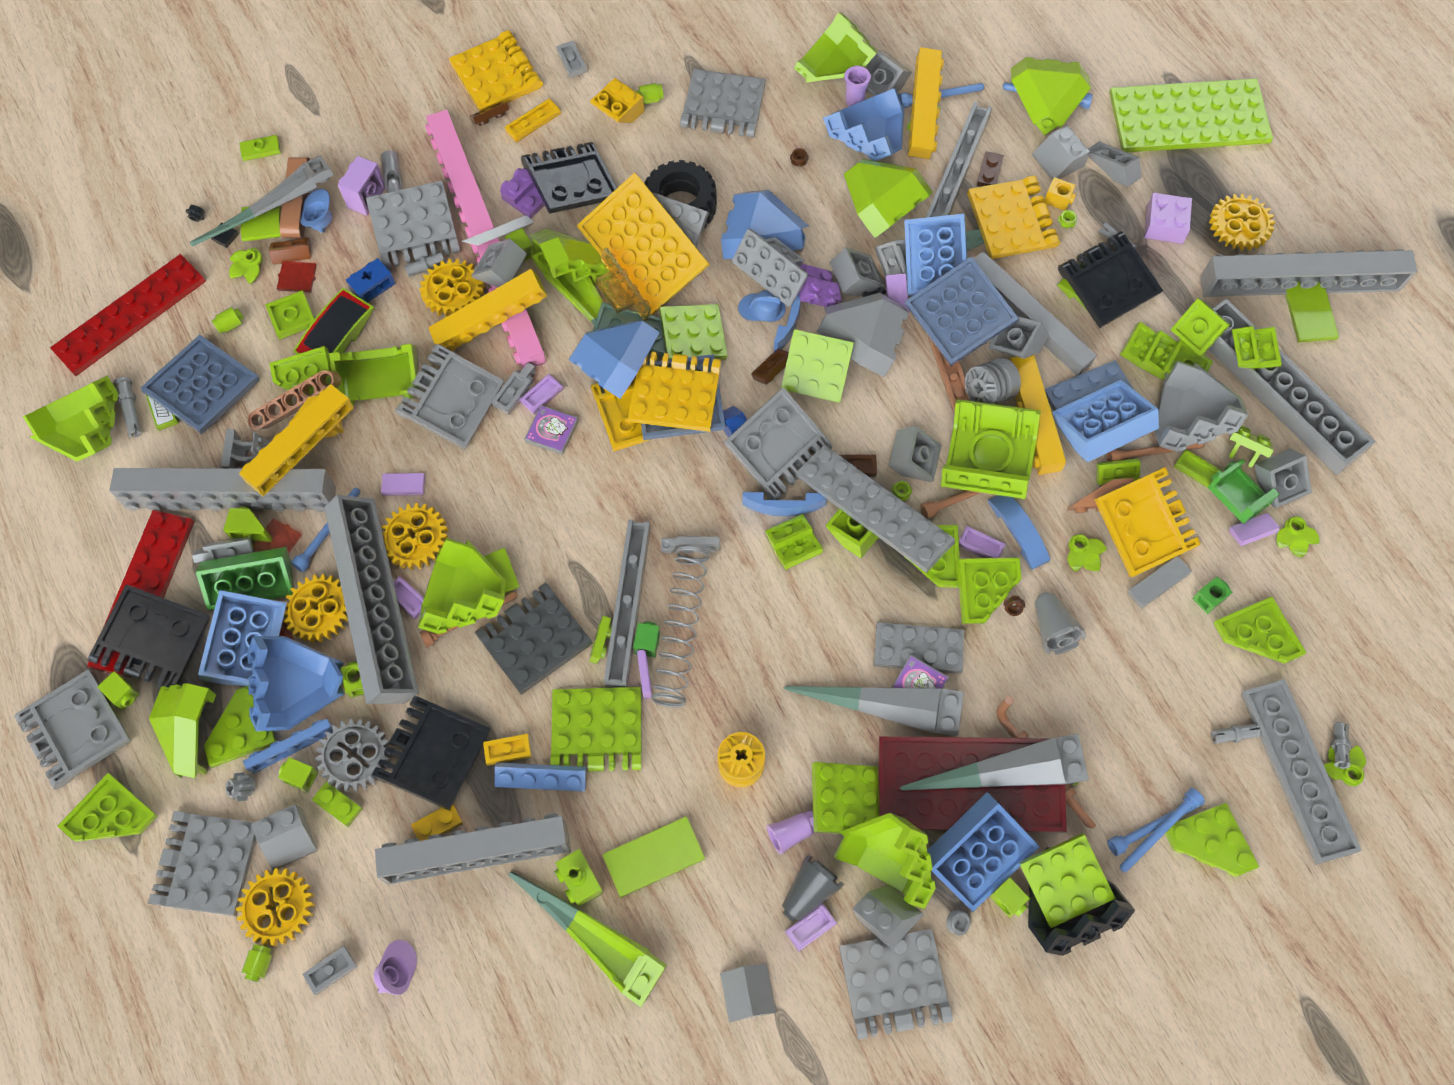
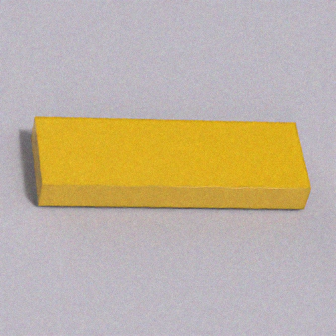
(532, 120)

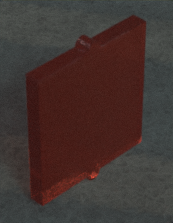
(296, 276)
(281, 536)

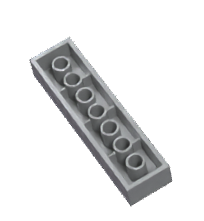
(472, 849)

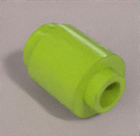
(651, 93)
(228, 320)
(257, 963)

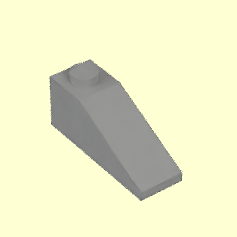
(1117, 164)

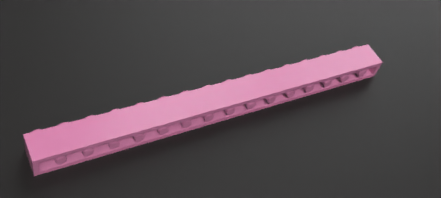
(476, 217)

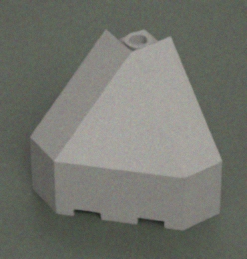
(872, 326)
(1196, 408)

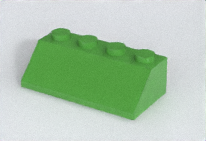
(254, 574)

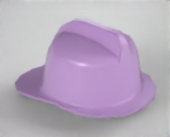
(395, 968)

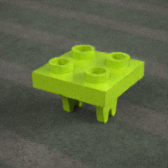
(1259, 444)

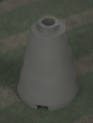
(809, 889)

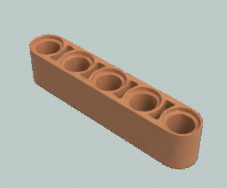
(292, 211)
(285, 403)

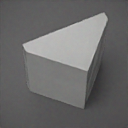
(747, 992)

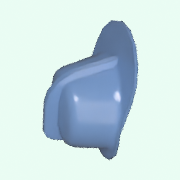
(316, 210)
(761, 307)

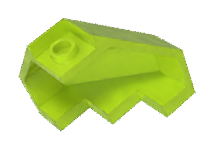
(836, 51)
(1049, 90)
(884, 192)
(568, 255)
(77, 422)
(460, 589)
(176, 725)
(893, 853)

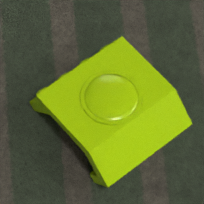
(991, 449)

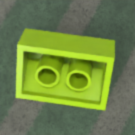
(851, 533)

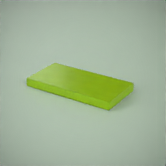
(1311, 314)
(653, 857)

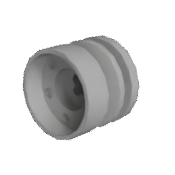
(993, 381)

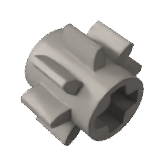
(240, 787)

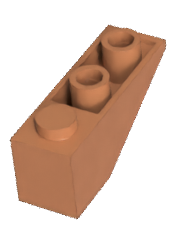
(1088, 501)

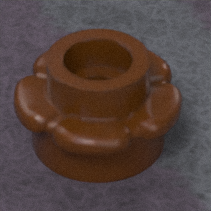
(799, 157)
(1014, 610)

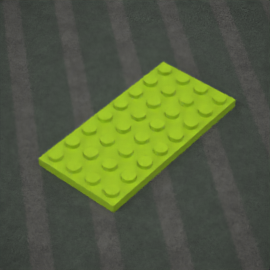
(1190, 115)

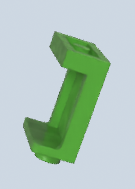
(1240, 492)

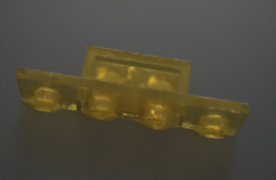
(619, 289)

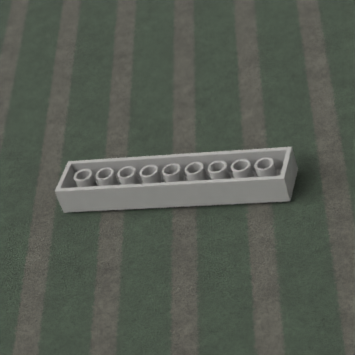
(1335, 271)
(1295, 400)
(218, 489)
(370, 601)

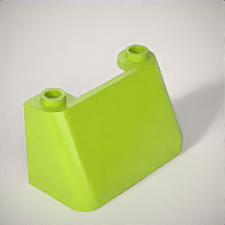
(376, 372)

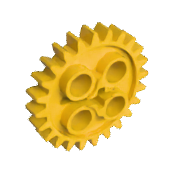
(1242, 222)
(450, 287)
(407, 520)
(308, 594)
(254, 914)

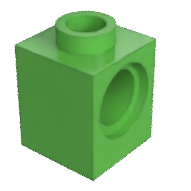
(1207, 600)
(647, 638)

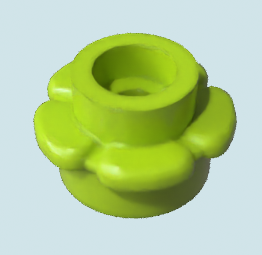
(1070, 216)
(902, 485)

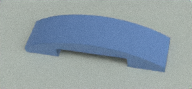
(785, 333)
(756, 502)
(1022, 529)

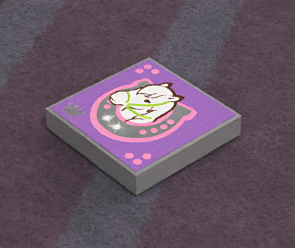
(551, 429)
(919, 675)

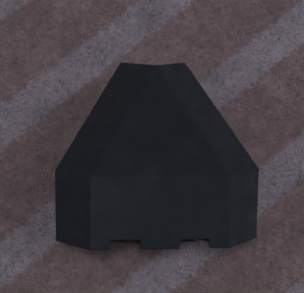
(1081, 929)

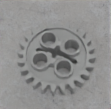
(339, 770)

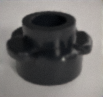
(195, 213)

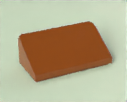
(290, 250)

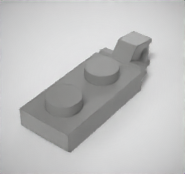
(514, 389)
(710, 544)
(224, 549)

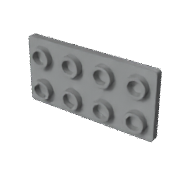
(771, 266)

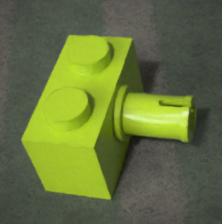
(578, 878)

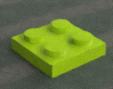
(290, 314)
(1200, 327)

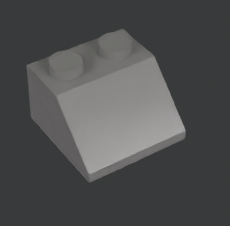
(886, 74)
(1061, 153)
(499, 263)
(855, 272)
(1021, 338)
(915, 454)
(1286, 474)
(284, 836)
(887, 914)

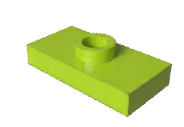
(259, 148)

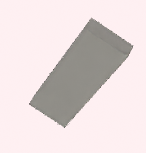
(1159, 582)

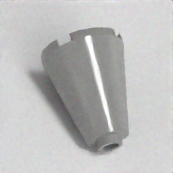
(1057, 625)

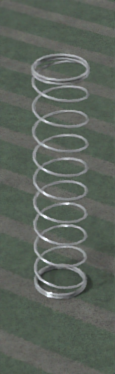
(691, 561)

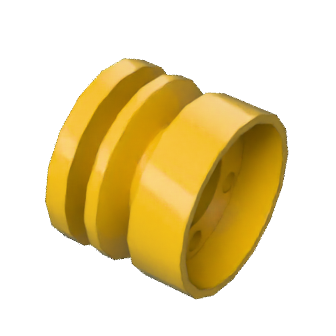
(742, 772)

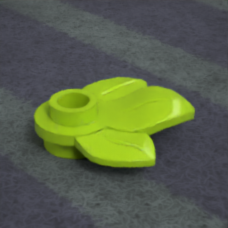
(245, 265)
(1298, 539)
(1087, 555)
(1357, 763)

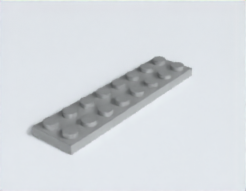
(876, 508)
(1301, 772)

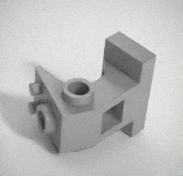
(236, 451)

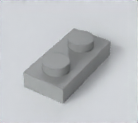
(571, 59)
(329, 970)

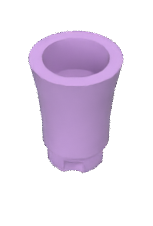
(856, 83)
(791, 831)

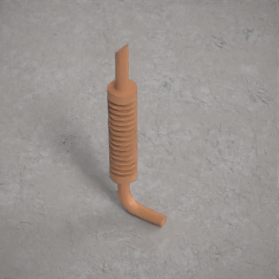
(1014, 733)

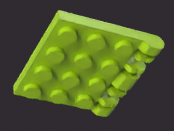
(597, 725)

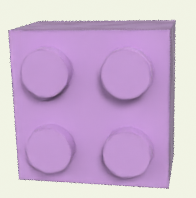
(359, 182)
(1168, 218)

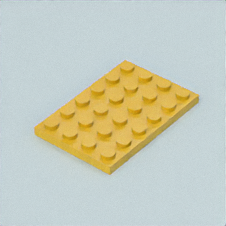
(644, 241)

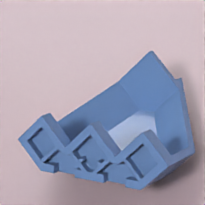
(870, 125)
(766, 217)
(614, 354)
(289, 682)

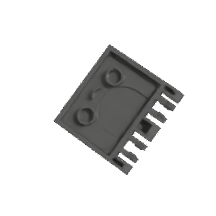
(536, 640)

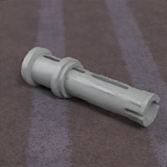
(127, 399)

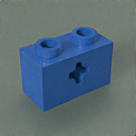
(370, 281)

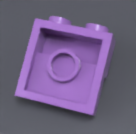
(522, 193)
(819, 287)

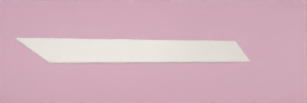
(499, 231)

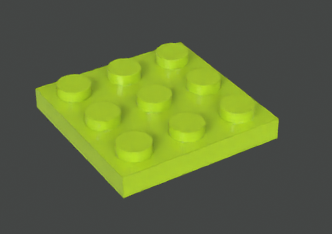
(693, 330)
(817, 365)
(843, 796)
(1067, 880)

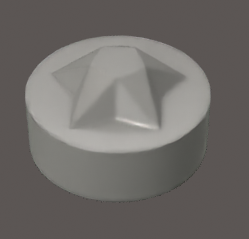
(958, 922)

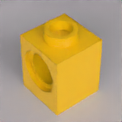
(1060, 194)

